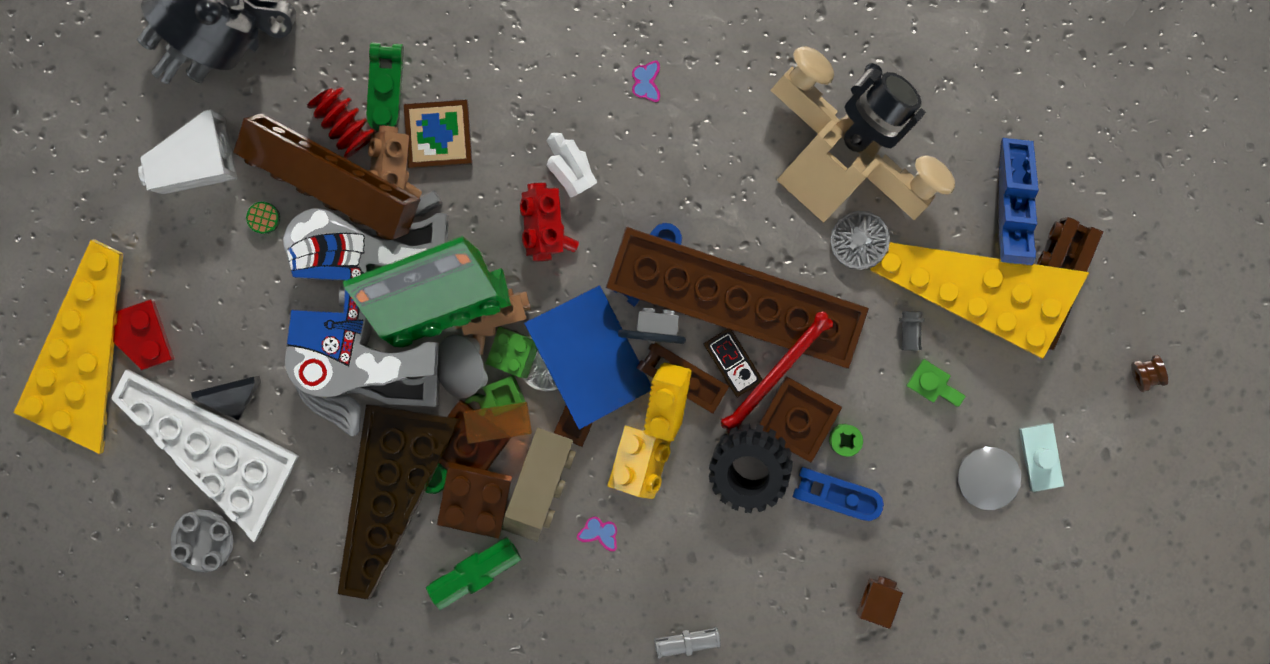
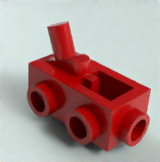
(543, 224)

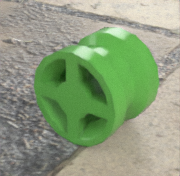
(841, 436)

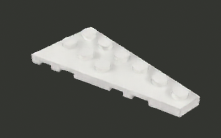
(218, 455)

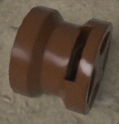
(1149, 373)

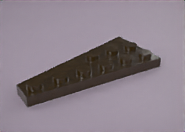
(391, 476)

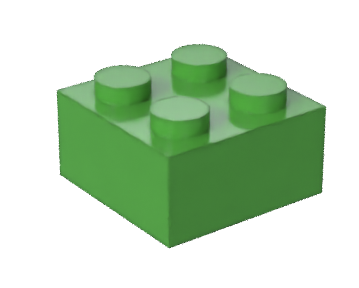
(512, 352)

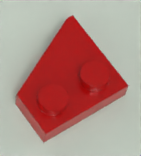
(142, 335)

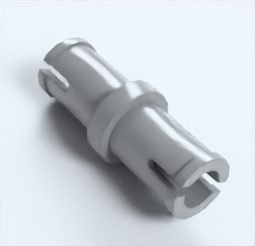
(687, 642)

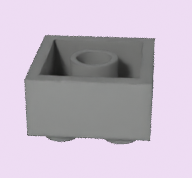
(656, 322)

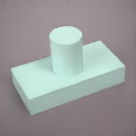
(1041, 457)

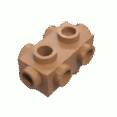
(389, 158)
(486, 325)

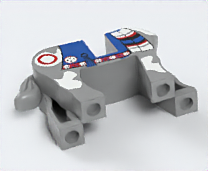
(330, 349)

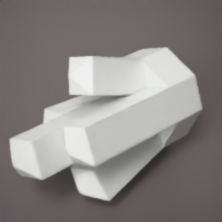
(569, 165)

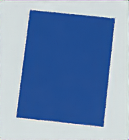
(587, 356)

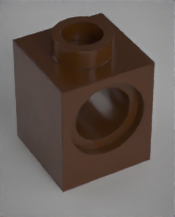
(880, 601)

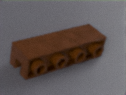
(1070, 249)

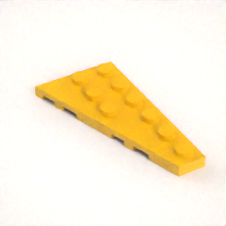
(1003, 298)
(75, 364)

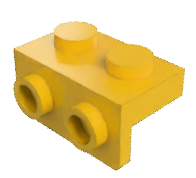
(639, 463)

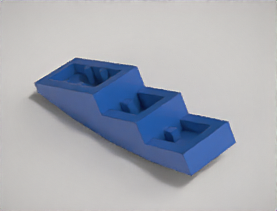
(1017, 201)

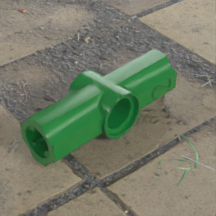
(473, 573)

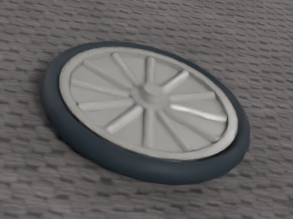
(652, 337)

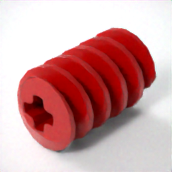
(341, 120)

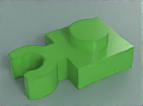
(498, 393)

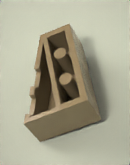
(538, 485)

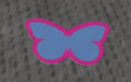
(644, 80)
(603, 532)

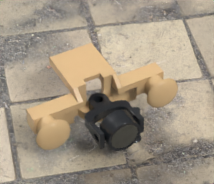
(821, 178)

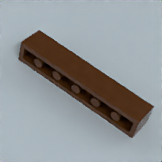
(326, 176)

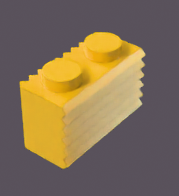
(667, 401)

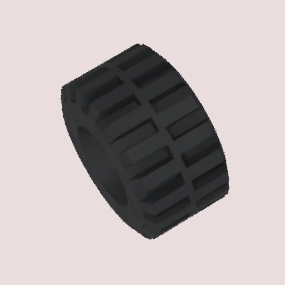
(744, 491)

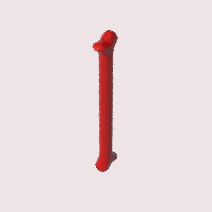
(820, 324)

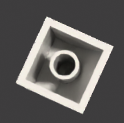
(190, 157)

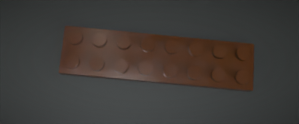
(733, 296)

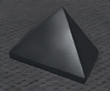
(229, 397)

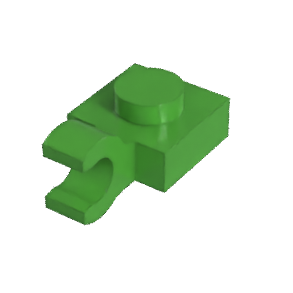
(931, 382)

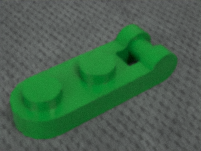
(384, 86)

